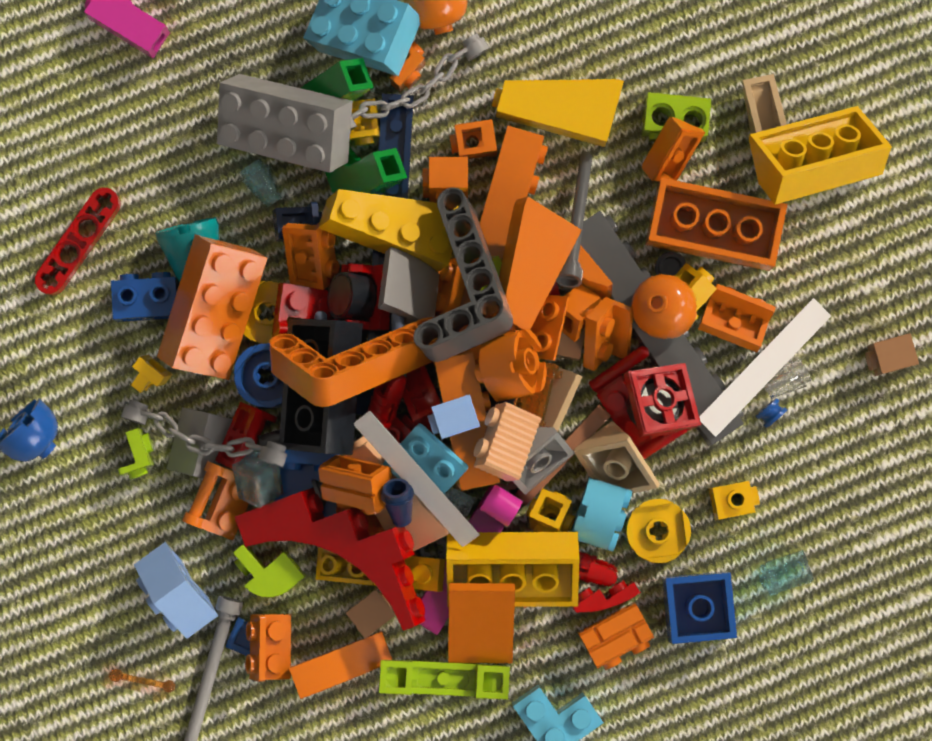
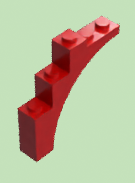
(346, 534)

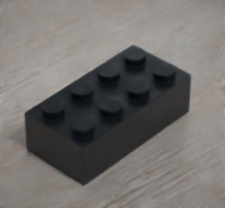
(315, 427)

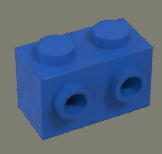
(143, 298)

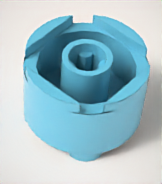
(601, 513)

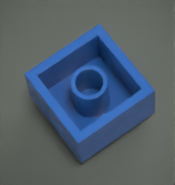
(699, 607)

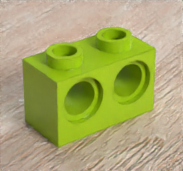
(677, 107)

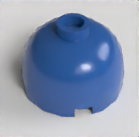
(30, 433)

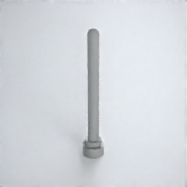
(227, 612)

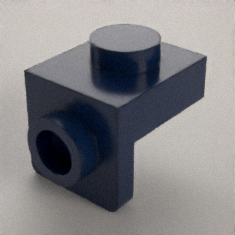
(297, 215)

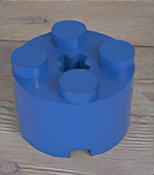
(249, 379)

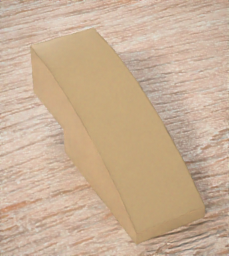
(763, 103)

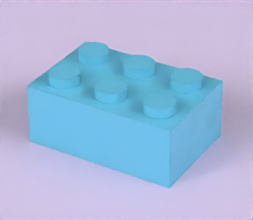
(365, 29)

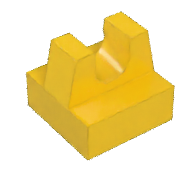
(149, 373)

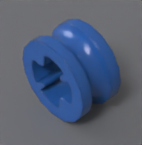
(771, 412)

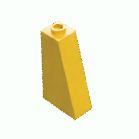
(563, 107)

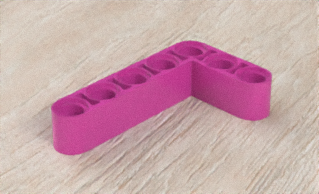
(491, 515)

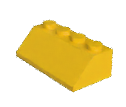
(818, 154)
(538, 563)

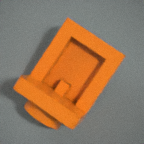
(410, 71)

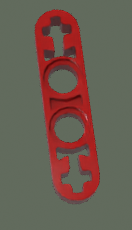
(73, 238)

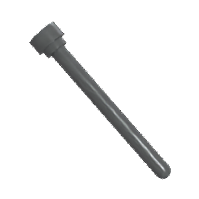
(572, 272)

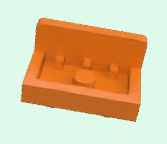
(736, 317)

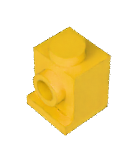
(699, 281)
(722, 504)

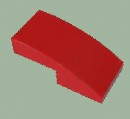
(595, 600)

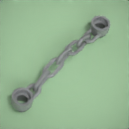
(473, 47)
(272, 453)

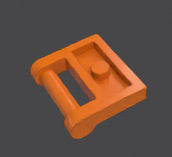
(224, 507)

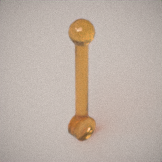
(117, 675)

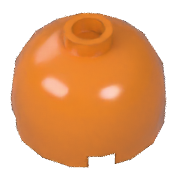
(438, 13)
(664, 306)

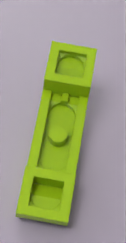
(444, 679)

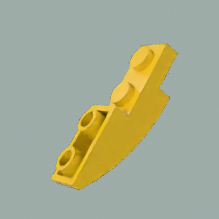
(427, 571)

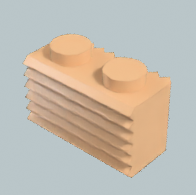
(506, 441)

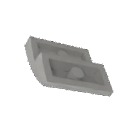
(408, 286)

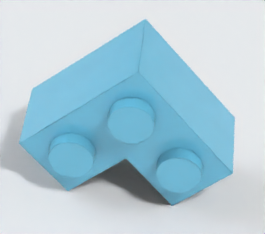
(566, 724)

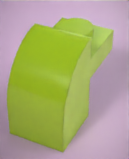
(271, 580)

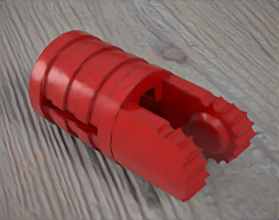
(386, 400)
(596, 570)

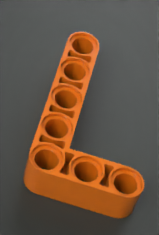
(347, 373)

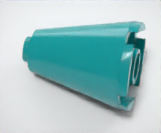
(178, 240)

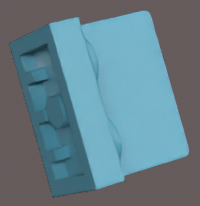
(433, 458)

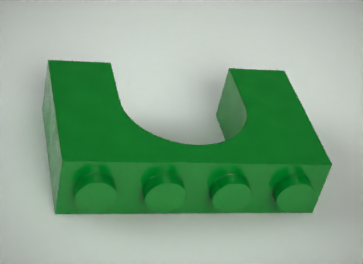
(377, 170)

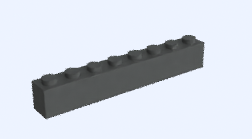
(618, 265)

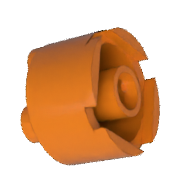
(511, 365)

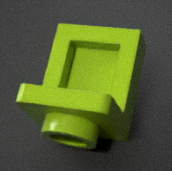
(141, 446)

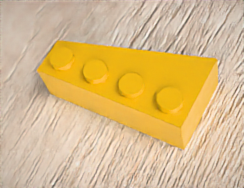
(387, 223)

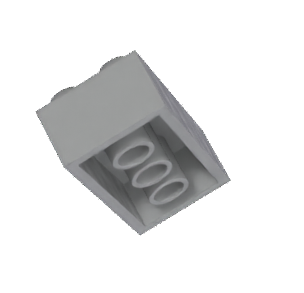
(284, 122)

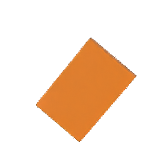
(481, 622)

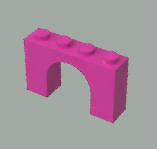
(128, 24)

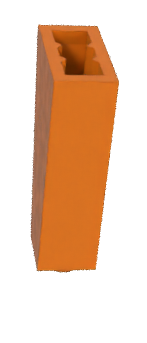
(533, 258)

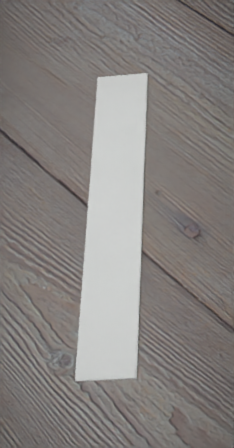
(764, 367)

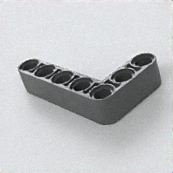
(475, 276)

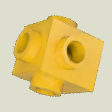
(550, 505)

